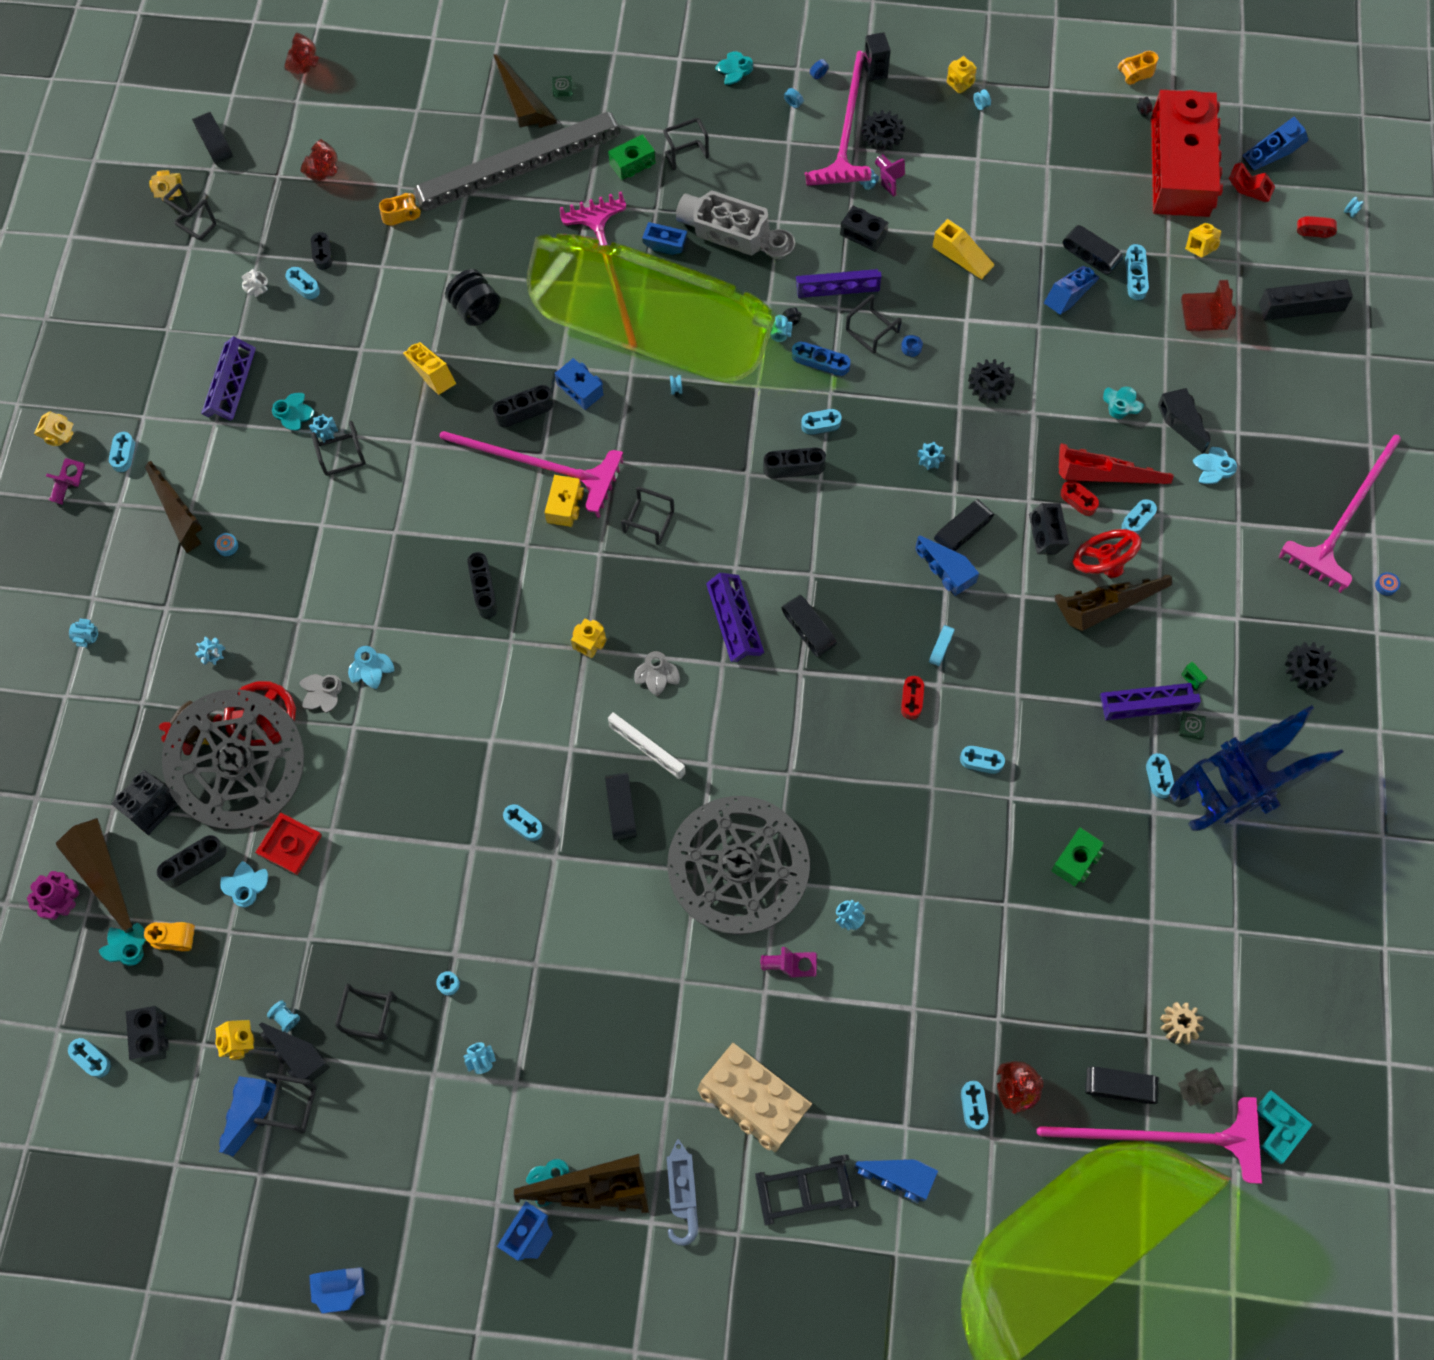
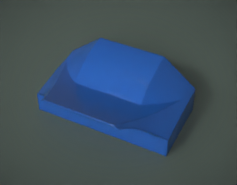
(664, 238)
(526, 1234)
(336, 1289)

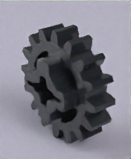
(883, 130)
(991, 381)
(1306, 675)

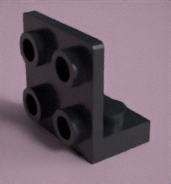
(145, 802)

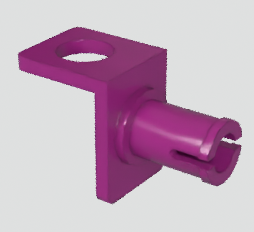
(890, 172)
(63, 480)
(789, 963)

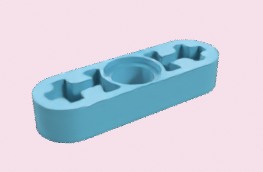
(1132, 279)

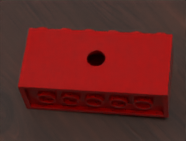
(1186, 153)

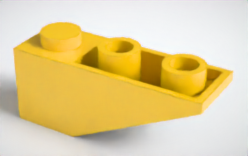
(962, 249)
(430, 367)

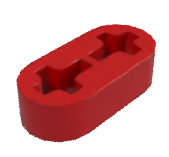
(1316, 227)
(1079, 498)
(917, 698)

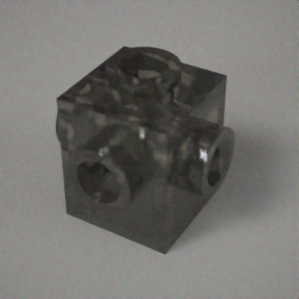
(1200, 1087)

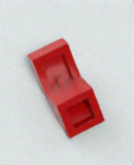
(1256, 186)

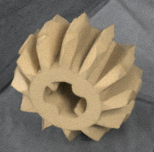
(1184, 1015)

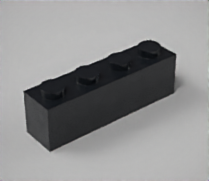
(1305, 299)

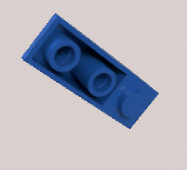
(1277, 144)
(1070, 289)
(953, 568)
(250, 1100)
(905, 1175)

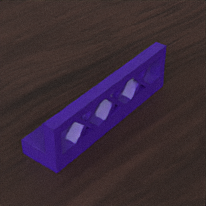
(838, 283)
(221, 375)
(730, 616)
(1149, 706)

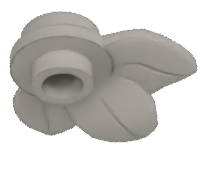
(656, 676)
(318, 694)

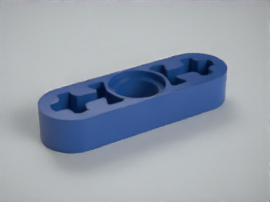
(824, 366)

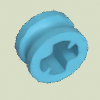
(982, 99)
(870, 184)
(1353, 207)
(676, 385)
(442, 979)

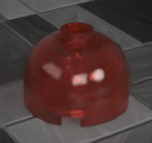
(301, 55)
(321, 162)
(1019, 1086)

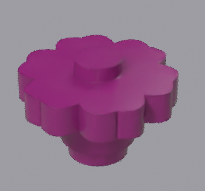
(52, 895)

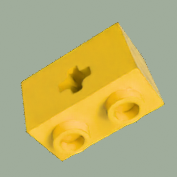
(563, 501)

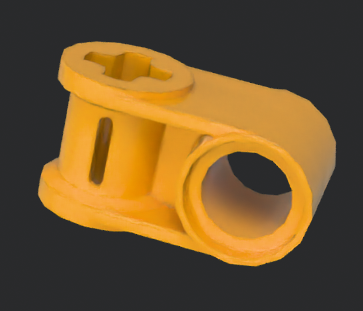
(1140, 67)
(396, 209)
(174, 936)

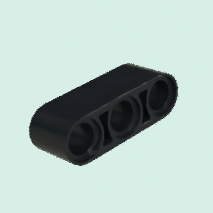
(212, 137)
(1092, 249)
(517, 414)
(802, 456)
(964, 525)
(477, 577)
(809, 625)
(620, 806)
(180, 861)
(1122, 1085)

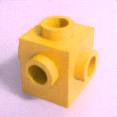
(961, 74)
(163, 183)
(1203, 240)
(54, 429)
(588, 637)
(234, 1039)

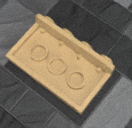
(753, 1097)

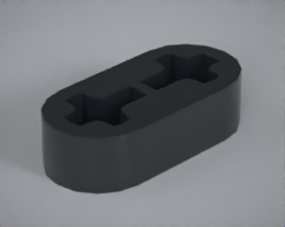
(324, 250)

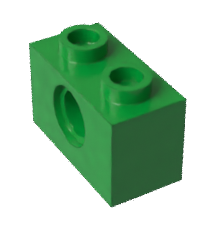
(632, 157)
(1084, 845)

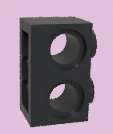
(876, 56)
(864, 228)
(1049, 529)
(139, 1036)

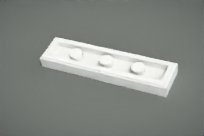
(646, 746)

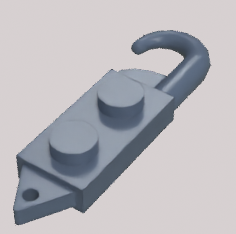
(682, 1192)

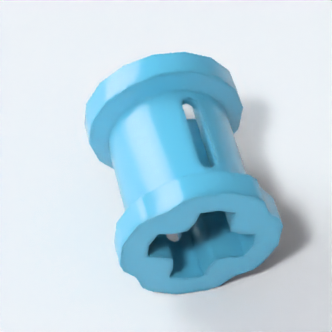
(283, 1016)

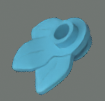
(1212, 464)
(371, 669)
(242, 882)

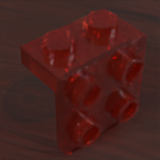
(1209, 310)

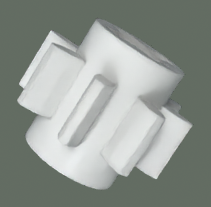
(254, 283)

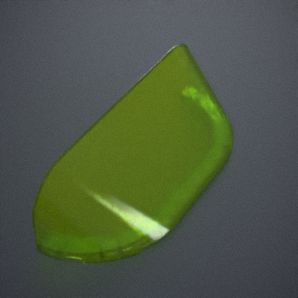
(649, 305)
(1077, 1242)

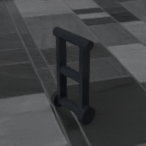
(836, 1162)

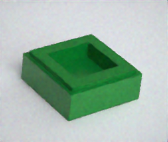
(1194, 675)

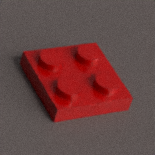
(288, 843)

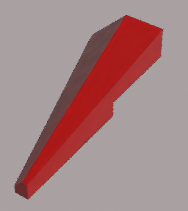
(1095, 467)

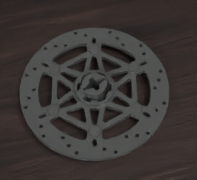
(217, 800)
(734, 875)

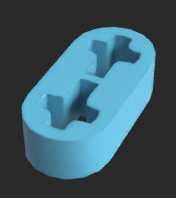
(305, 280)
(821, 421)
(126, 451)
(1135, 514)
(941, 645)
(982, 755)
(1155, 777)
(526, 818)
(85, 1062)
(980, 1104)

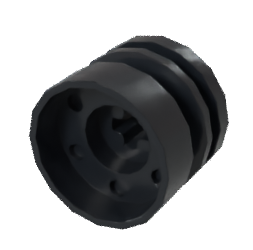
(472, 297)

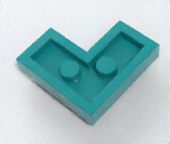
(1287, 1124)

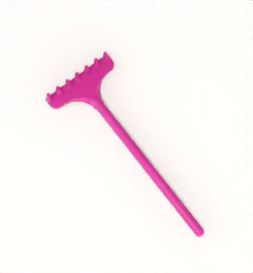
(841, 170)
(594, 216)
(596, 480)
(1322, 557)
(1240, 1138)

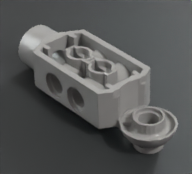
(734, 224)

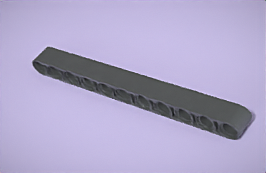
(517, 161)

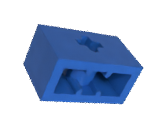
(579, 383)

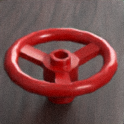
(1108, 555)
(274, 691)

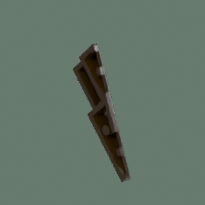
(525, 104)
(180, 517)
(1105, 601)
(89, 855)
(609, 1184)

